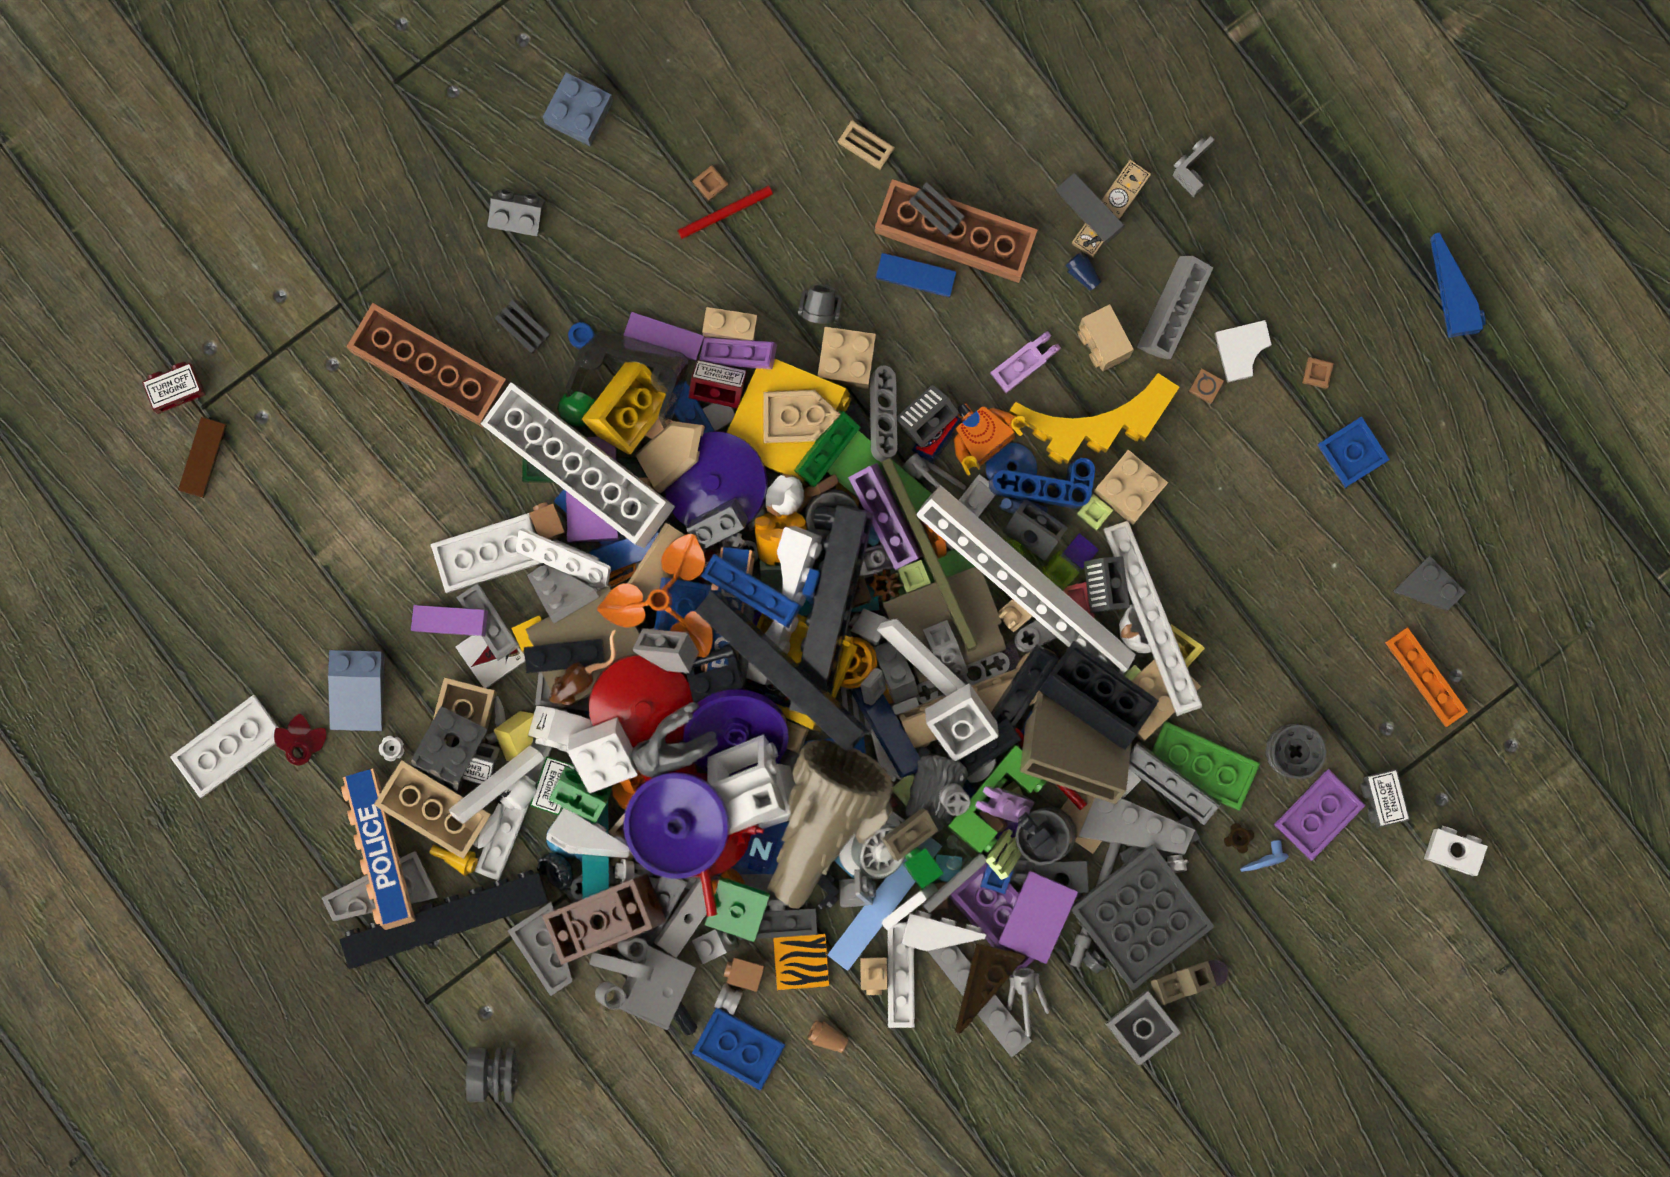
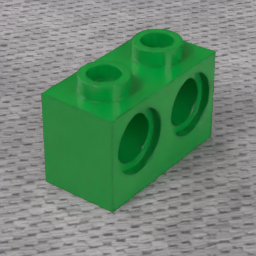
(573, 795)
(922, 867)

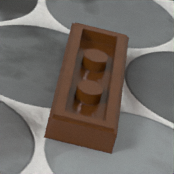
(202, 457)

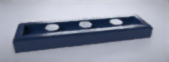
(889, 733)

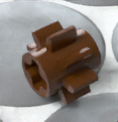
(879, 584)

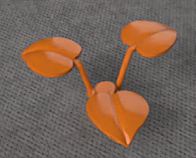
(625, 605)

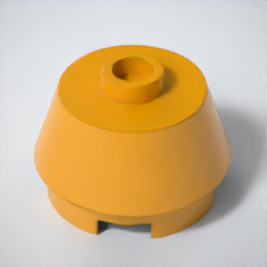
(861, 664)

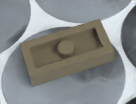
(910, 834)

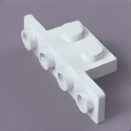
(564, 558)

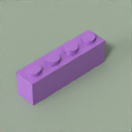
(888, 517)

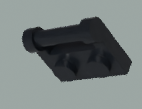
(718, 679)

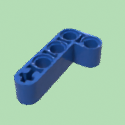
(1040, 485)

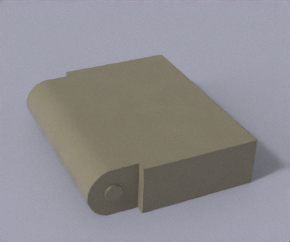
(927, 608)
(580, 626)
(1073, 753)

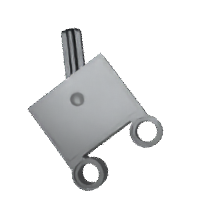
(656, 999)

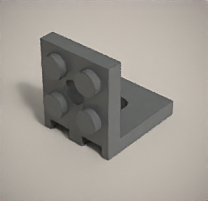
(447, 763)

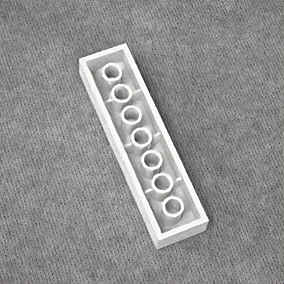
(577, 465)

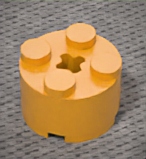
(769, 533)

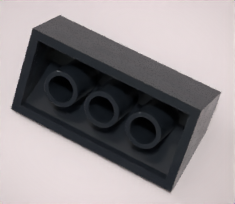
(1099, 695)

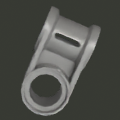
(1039, 634)

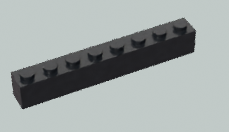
(834, 595)
(446, 920)

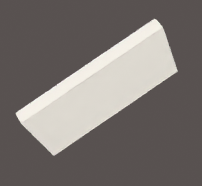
(482, 554)
(226, 746)

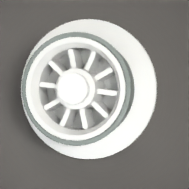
(872, 856)

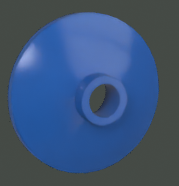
(1015, 454)

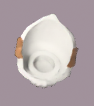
(784, 495)
(1132, 632)

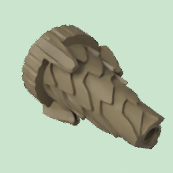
(832, 800)

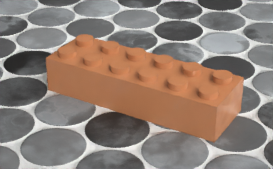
(977, 241)
(427, 364)

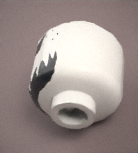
(519, 793)

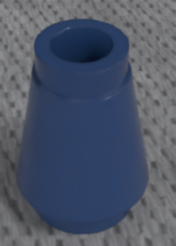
(1083, 271)

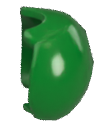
(574, 408)

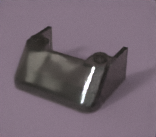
(667, 366)

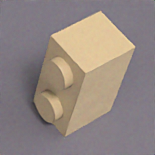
(729, 324)

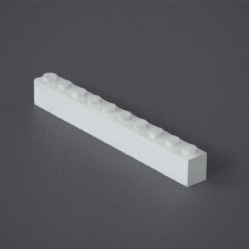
(1021, 579)

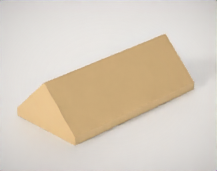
(425, 808)

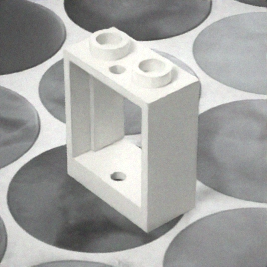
(737, 758)

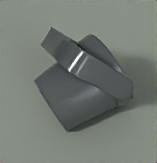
(820, 304)

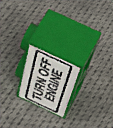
(549, 775)

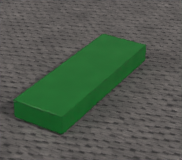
(827, 449)

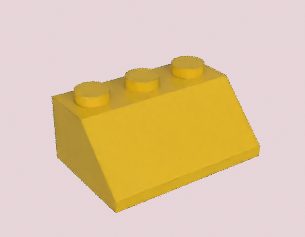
(626, 408)

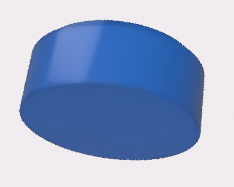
(580, 334)

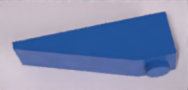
(1458, 301)

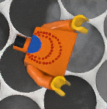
(984, 434)

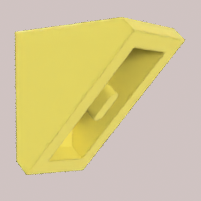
(1189, 647)
(514, 734)

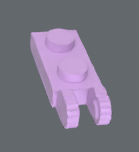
(1023, 363)
(1005, 804)

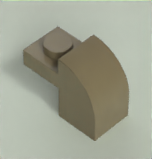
(1183, 983)

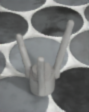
(919, 468)
(1024, 982)

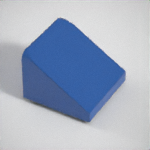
(992, 881)

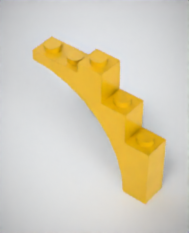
(1101, 430)

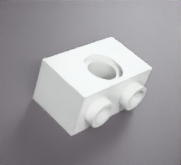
(1472, 851)

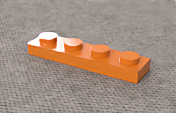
(1426, 677)

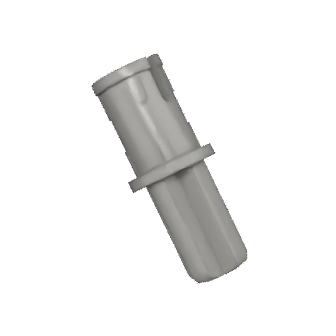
(733, 541)

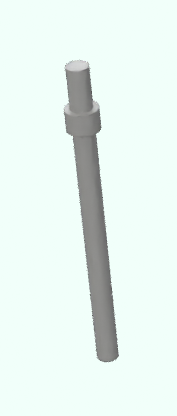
(1083, 940)

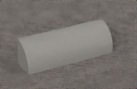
(1175, 307)

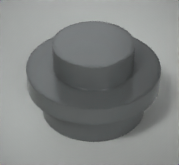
(1095, 961)

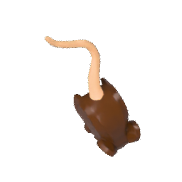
(577, 679)

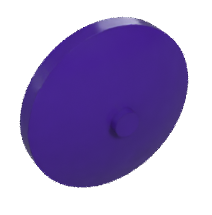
(723, 472)
(735, 719)
(676, 825)

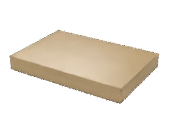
(650, 571)

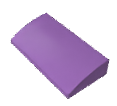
(582, 522)
(987, 909)

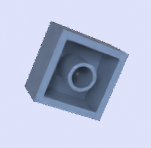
(578, 109)

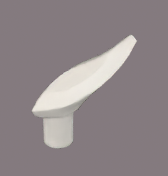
(489, 829)

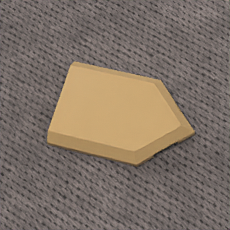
(796, 416)
(670, 453)

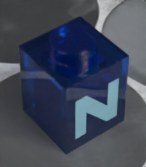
(760, 852)

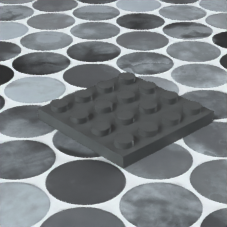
(1141, 917)

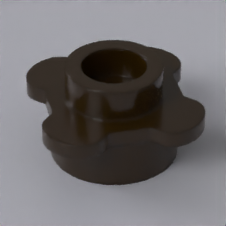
(1236, 831)

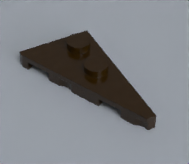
(986, 975)

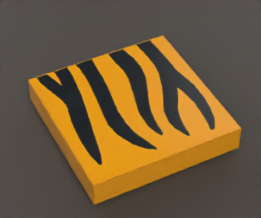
(801, 961)

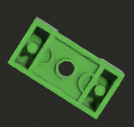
(971, 827)

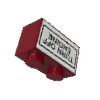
(717, 384)
(173, 387)

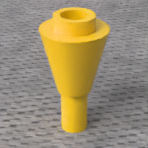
(463, 866)

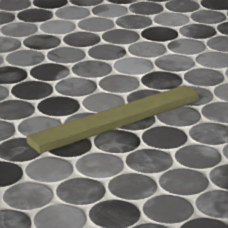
(929, 555)

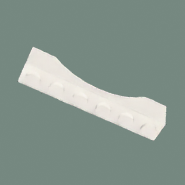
(797, 556)

